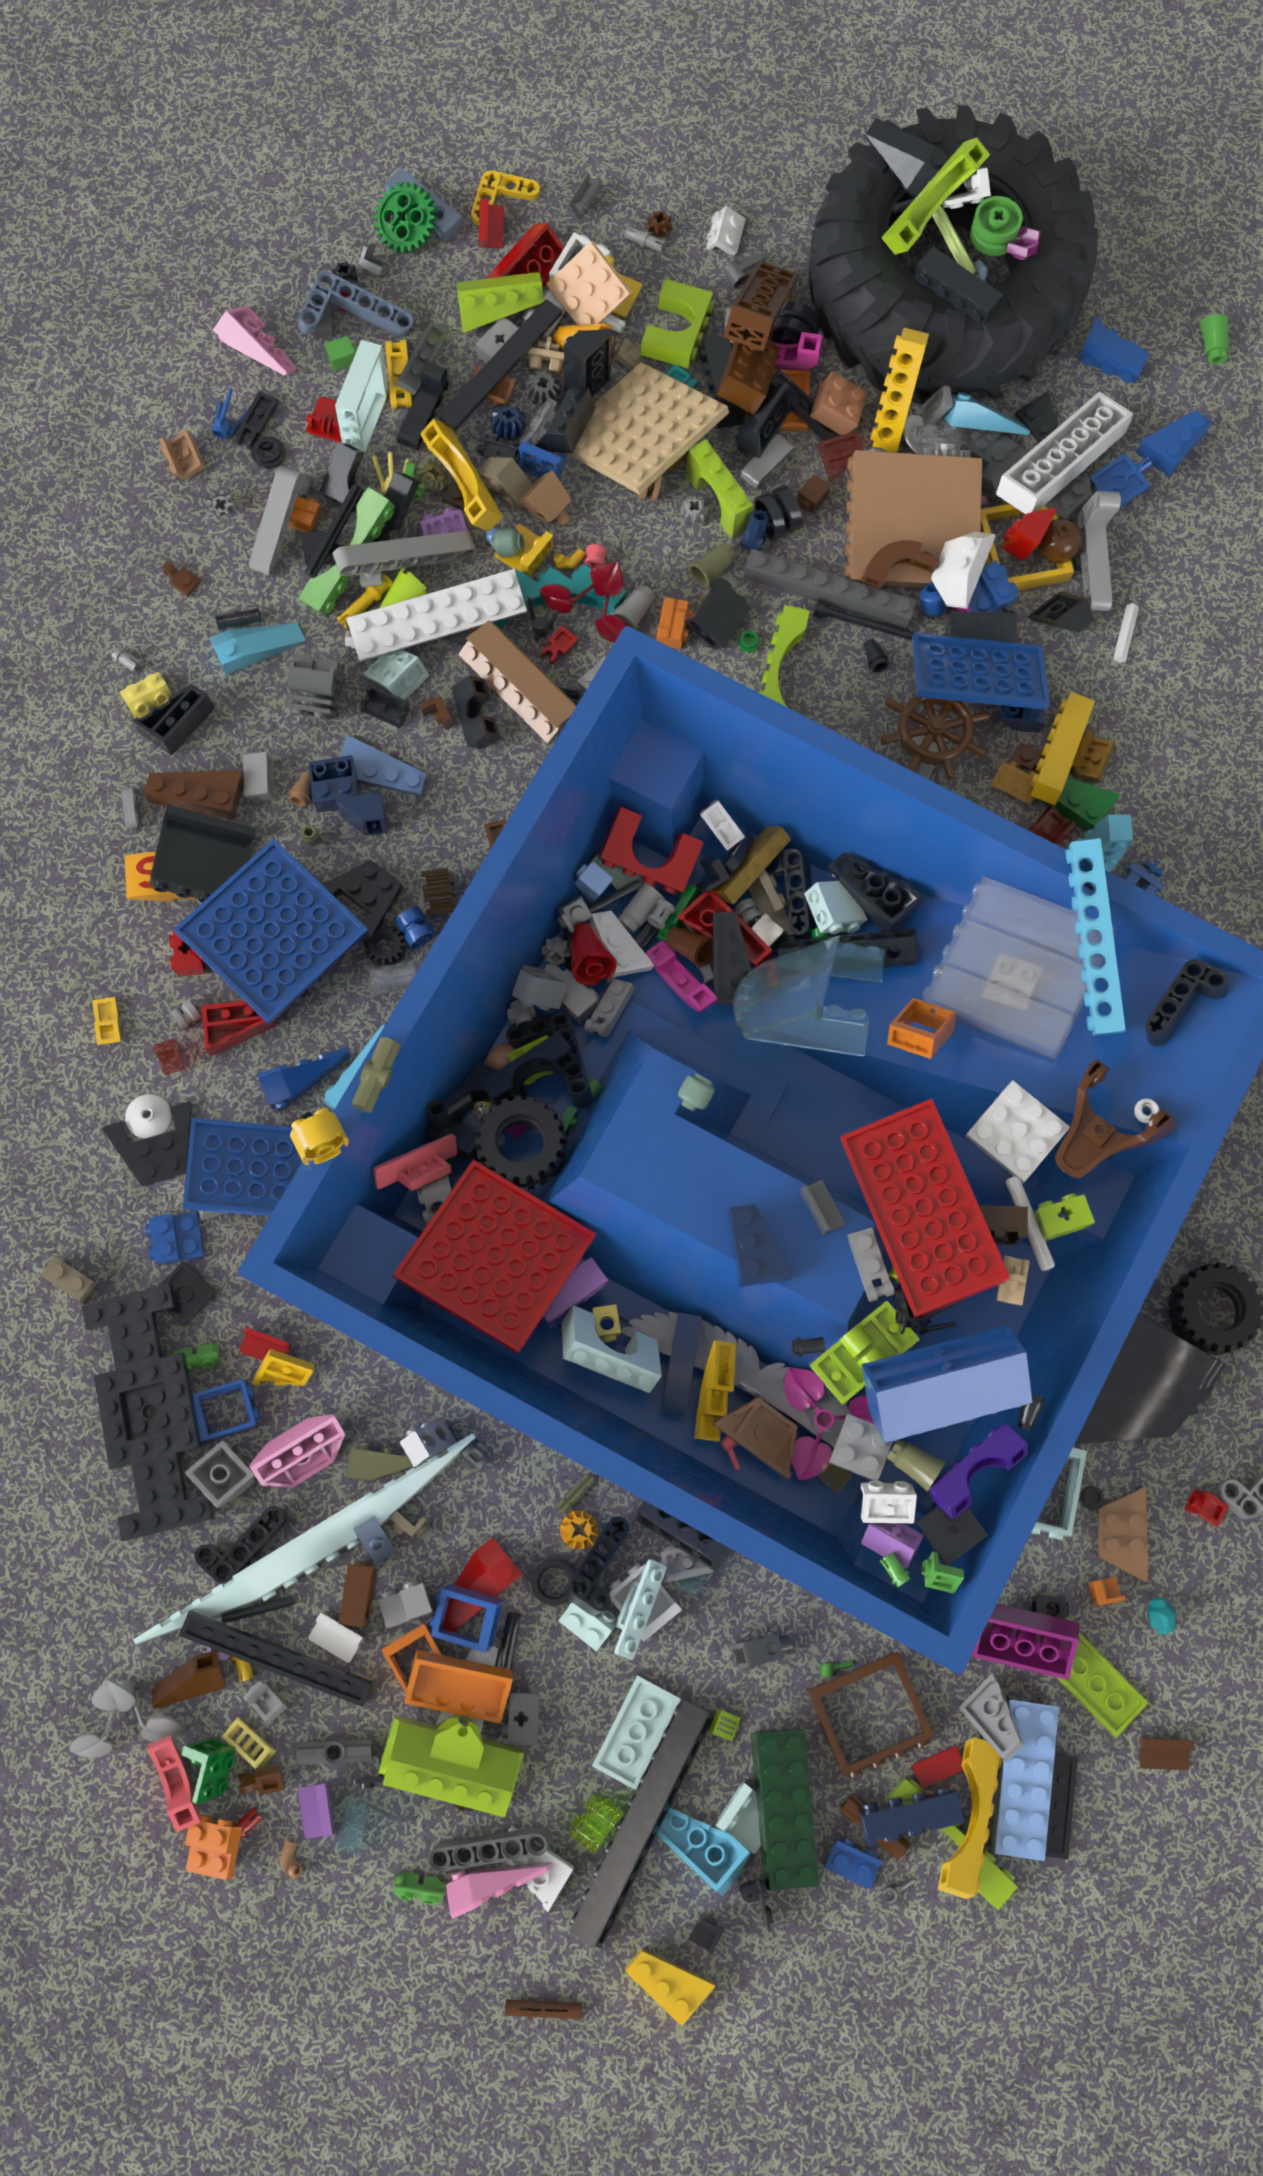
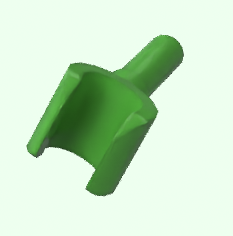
(826, 1669)

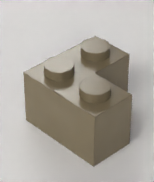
(506, 478)

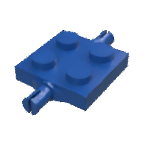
(1122, 477)

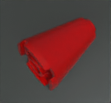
(590, 956)

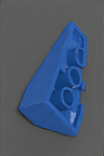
(286, 1084)

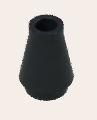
(876, 658)
(1030, 1412)

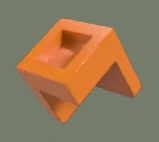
(1105, 1591)

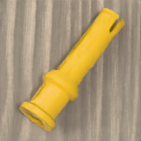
(372, 594)

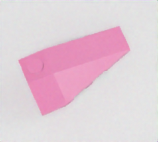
(244, 332)
(475, 1887)

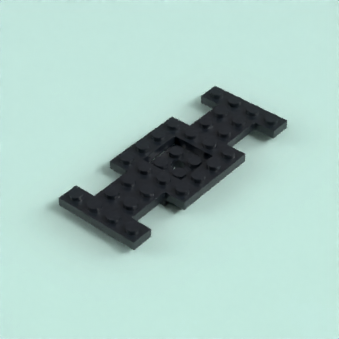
(156, 1442)

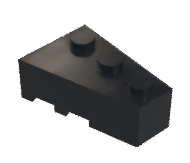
(176, 719)

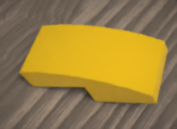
(106, 1021)

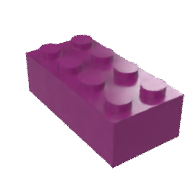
(1029, 1641)

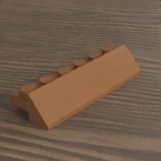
(518, 681)

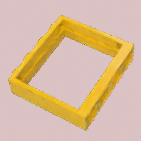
(1028, 581)

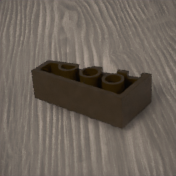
(1006, 1223)

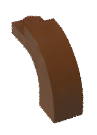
(897, 553)

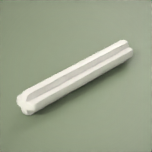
(1034, 1233)

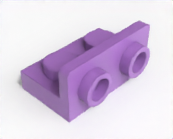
(448, 522)

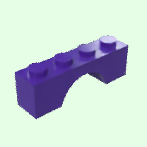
(1000, 1449)

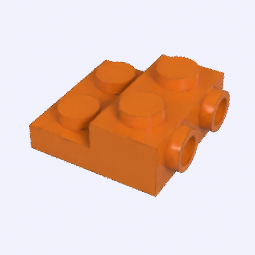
(213, 1847)

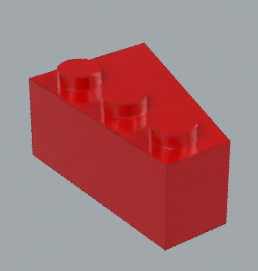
(230, 1024)

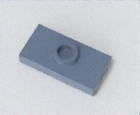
(375, 1540)

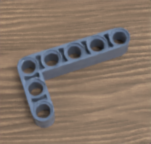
(352, 305)

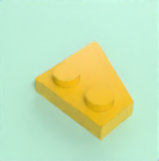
(283, 1370)

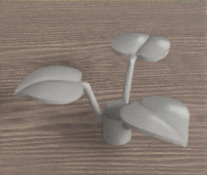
(120, 1696)

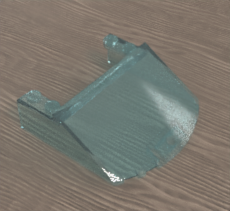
(787, 997)

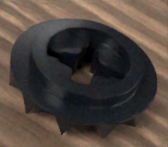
(265, 444)

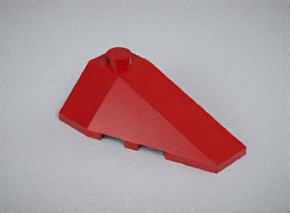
(487, 1573)

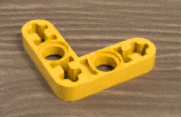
(498, 187)

